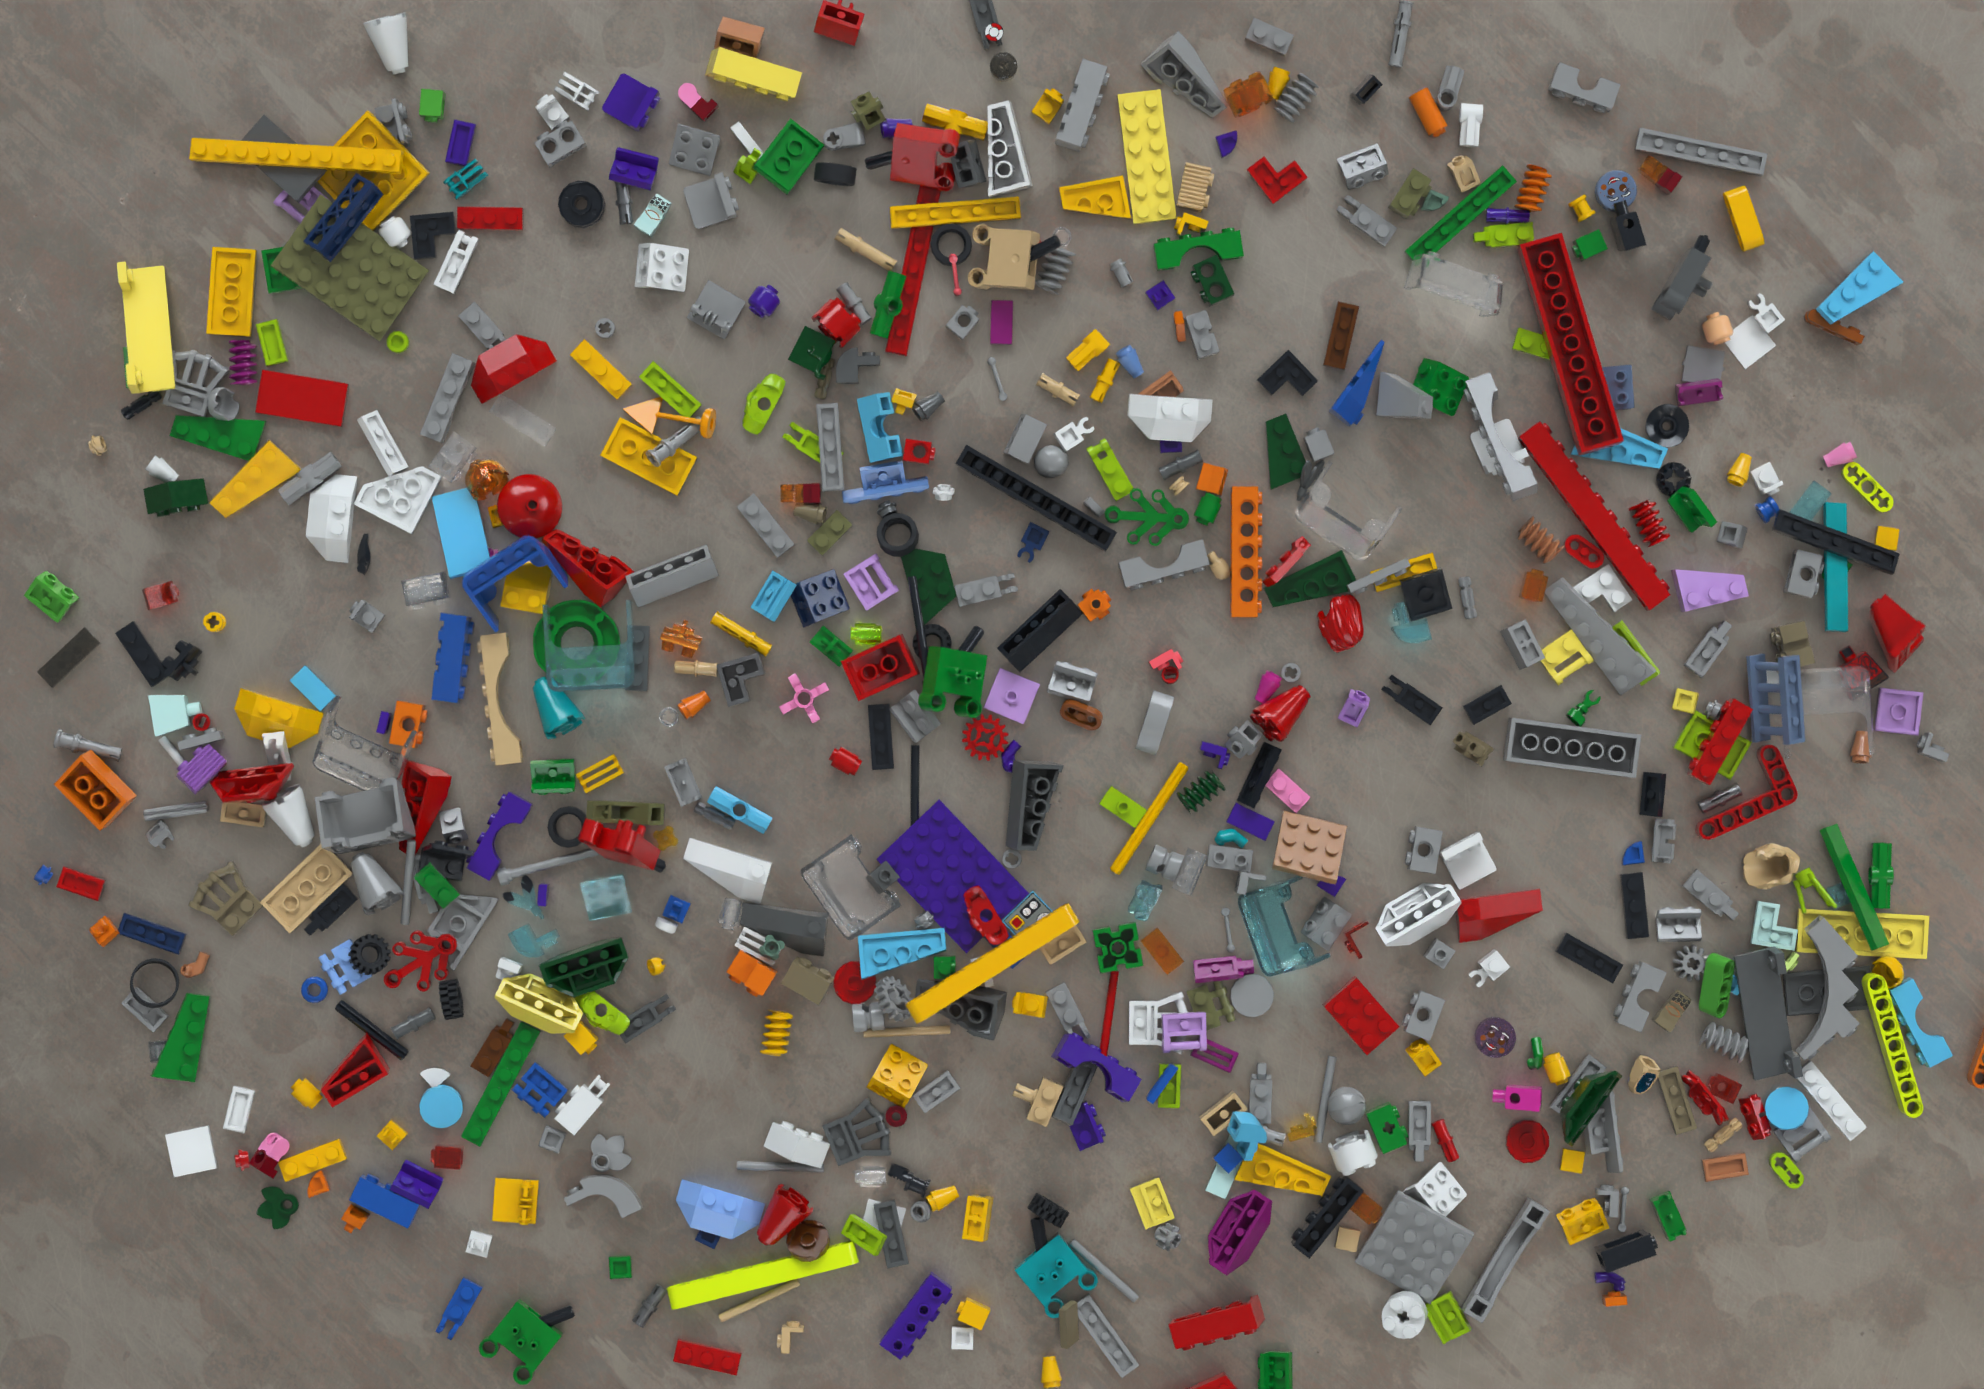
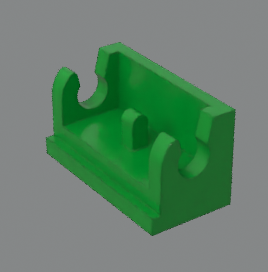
(1668, 1216)

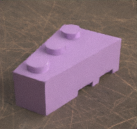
(1705, 589)

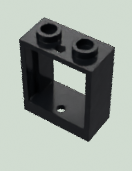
(1626, 1250)

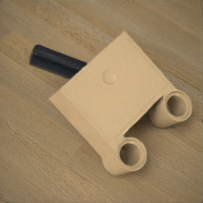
(1011, 257)

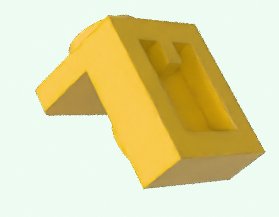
(1048, 105)
(1194, 223)
(1029, 1004)
(1423, 1056)

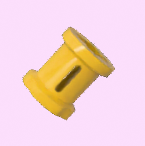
(1581, 208)
(219, 617)

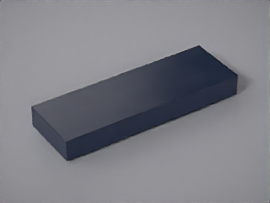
(151, 933)

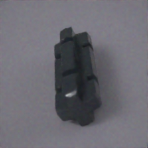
(140, 404)

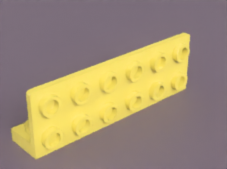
(147, 328)

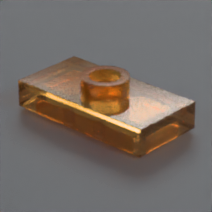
(1162, 951)

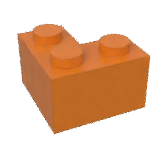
(752, 972)

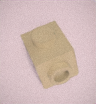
(784, 1339)

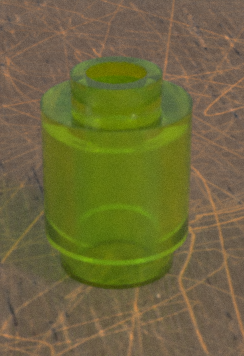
(866, 633)

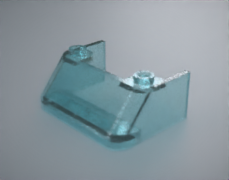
(1272, 931)

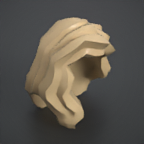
(1770, 866)

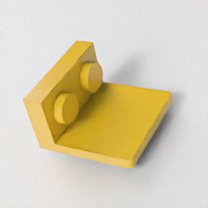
(897, 1076)

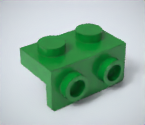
(553, 776)
(1275, 1370)

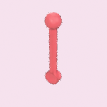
(953, 259)

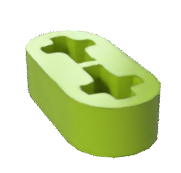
(1790, 1166)

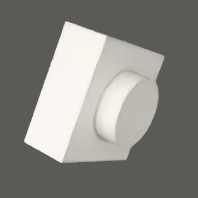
(962, 1337)

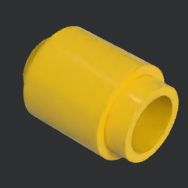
(1556, 1068)
(306, 1093)

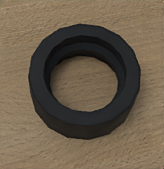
(835, 174)
(956, 229)
(892, 519)
(552, 826)

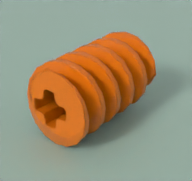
(1533, 188)

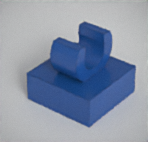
(676, 909)

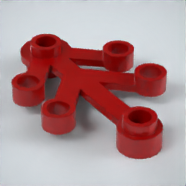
(423, 958)

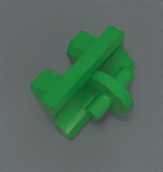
(831, 646)

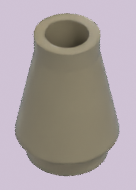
(811, 512)

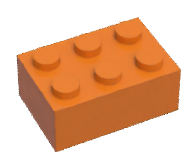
(95, 790)

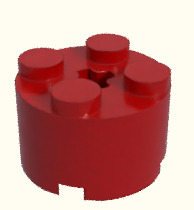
(837, 322)

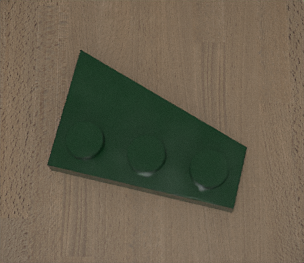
(1284, 452)

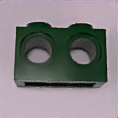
(1217, 279)

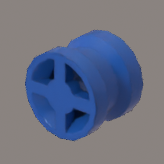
(1767, 509)

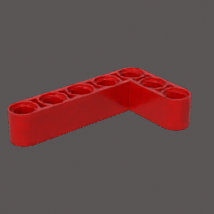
(1754, 803)

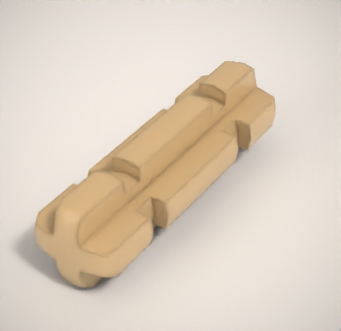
(1723, 1134)

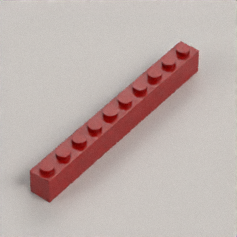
(1593, 515)

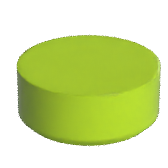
(398, 342)

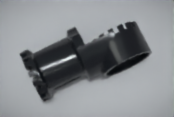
(912, 1182)

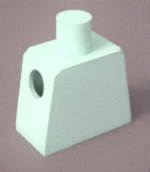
(172, 712)

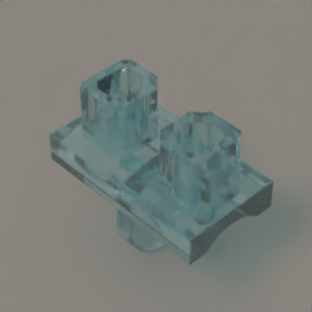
(1144, 900)

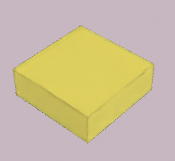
(1685, 701)

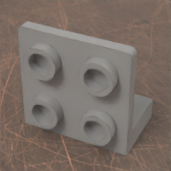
(393, 118)

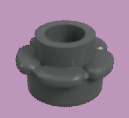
(886, 508)

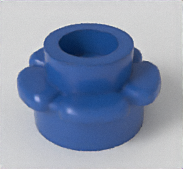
(43, 875)

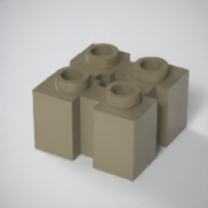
(1793, 640)

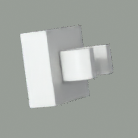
(479, 1243)

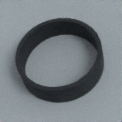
(158, 961)

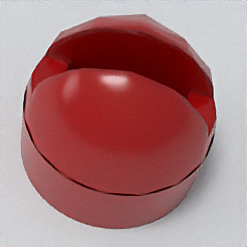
(1168, 671)
(197, 720)

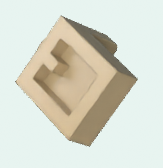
(1464, 173)

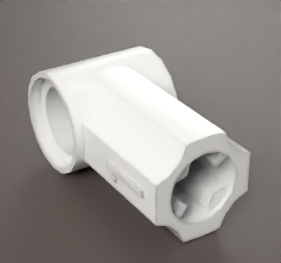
(1470, 118)

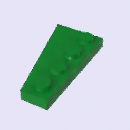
(232, 437)

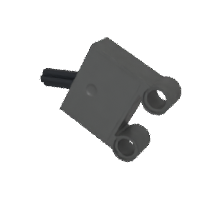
(1685, 280)

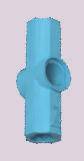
(726, 802)

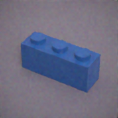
(383, 1201)

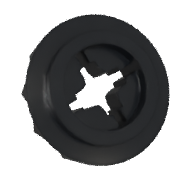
(1666, 472)

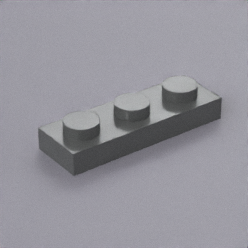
(641, 642)
(1074, 1092)
(889, 1224)

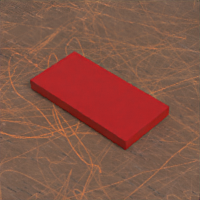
(302, 398)

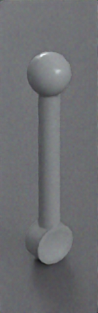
(1002, 396)
(1225, 912)
(1621, 1226)

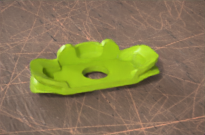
(754, 417)
(612, 1021)

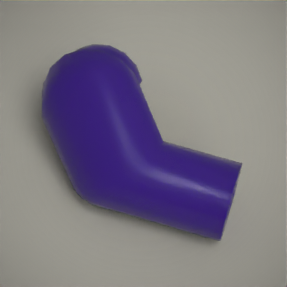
(1009, 755)
(1615, 1279)

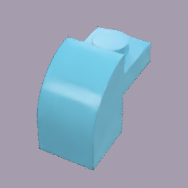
(1247, 1132)

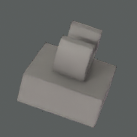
(158, 834)

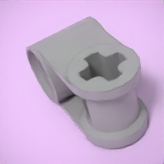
(849, 137)

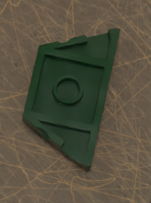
(933, 580)

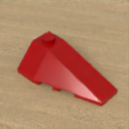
(1489, 914)

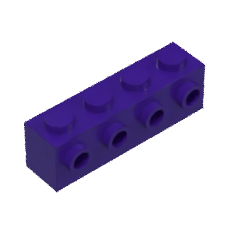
(916, 1315)

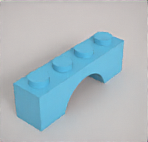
(1930, 1048)

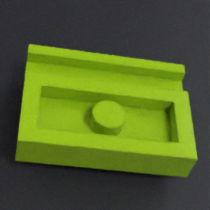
(1447, 1317)

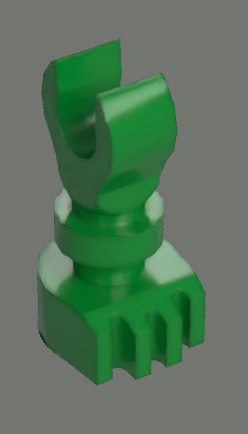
(1576, 715)

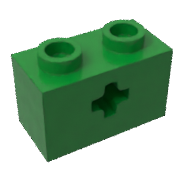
(1387, 1140)

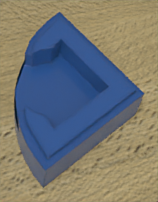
(1633, 854)

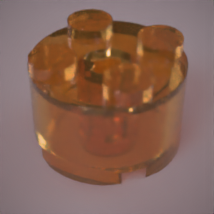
(1248, 95)

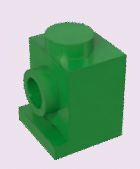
(944, 966)

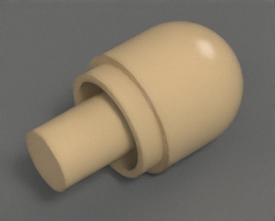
(1219, 566)

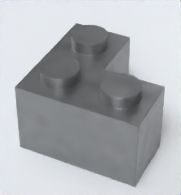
(734, 675)

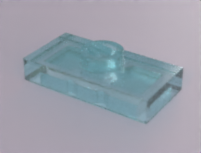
(1811, 501)

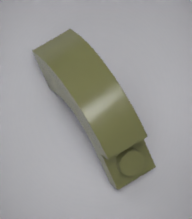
(637, 812)

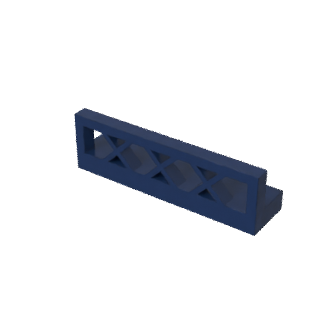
(346, 219)

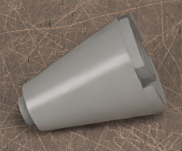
(373, 884)

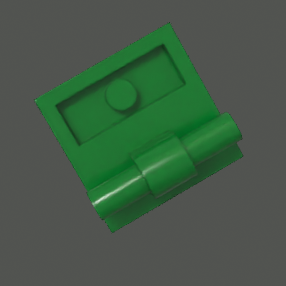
(275, 280)

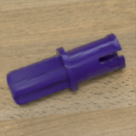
(1507, 215)

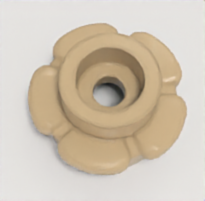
(97, 445)

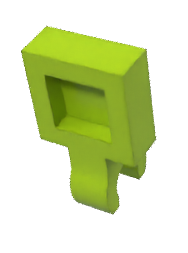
(745, 166)

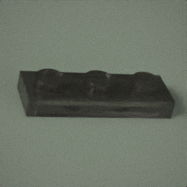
(69, 657)

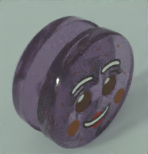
(1495, 1037)

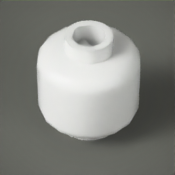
(394, 232)

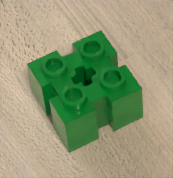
(1125, 936)

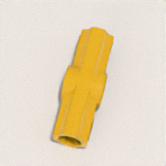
(955, 120)

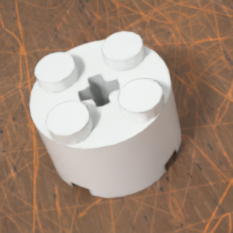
(1353, 1152)
(1416, 1314)

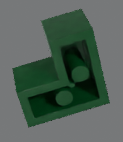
(174, 496)

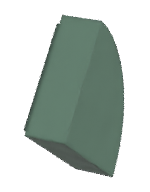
(1434, 201)

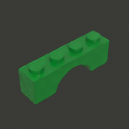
(1225, 245)

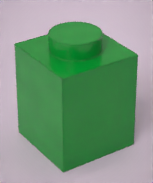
(1589, 245)

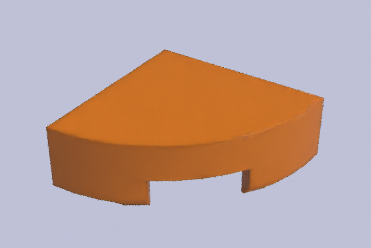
(1180, 326)
(318, 1184)

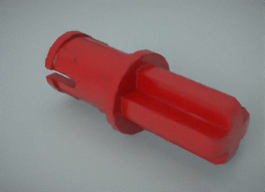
(1445, 1140)

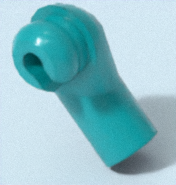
(1230, 835)

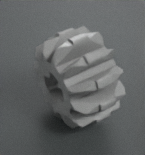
(1687, 970)

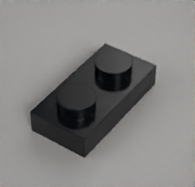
(1487, 704)
(1652, 794)

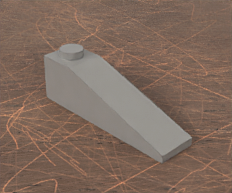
(1182, 70)

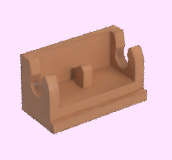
(1164, 386)

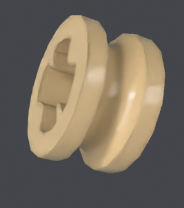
(1179, 485)

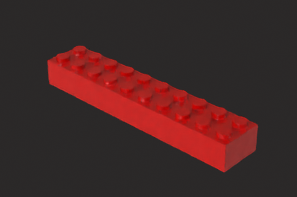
(1570, 344)

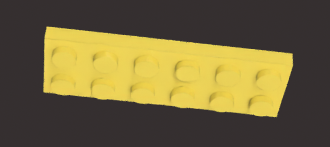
(1146, 156)
(1904, 932)

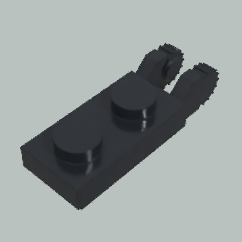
(1414, 701)

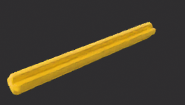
(1149, 818)

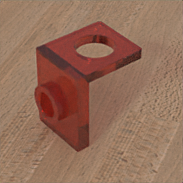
(1350, 944)

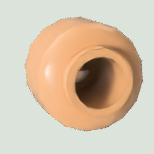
(1717, 328)

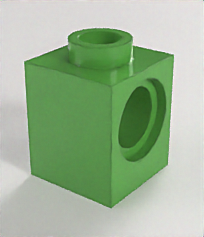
(432, 105)

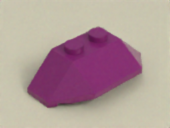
(1238, 1230)

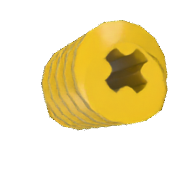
(776, 1033)

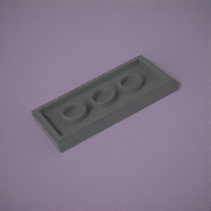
(293, 180)
(1806, 990)

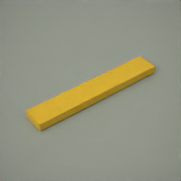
(955, 212)

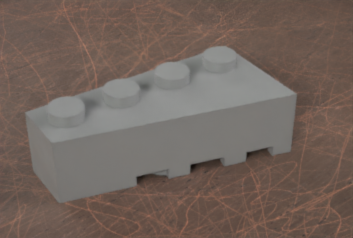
(1081, 105)

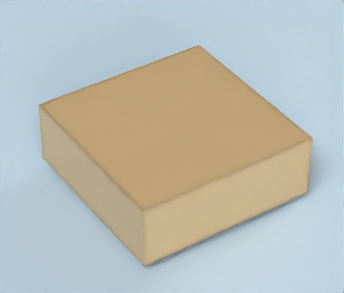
(1347, 1239)

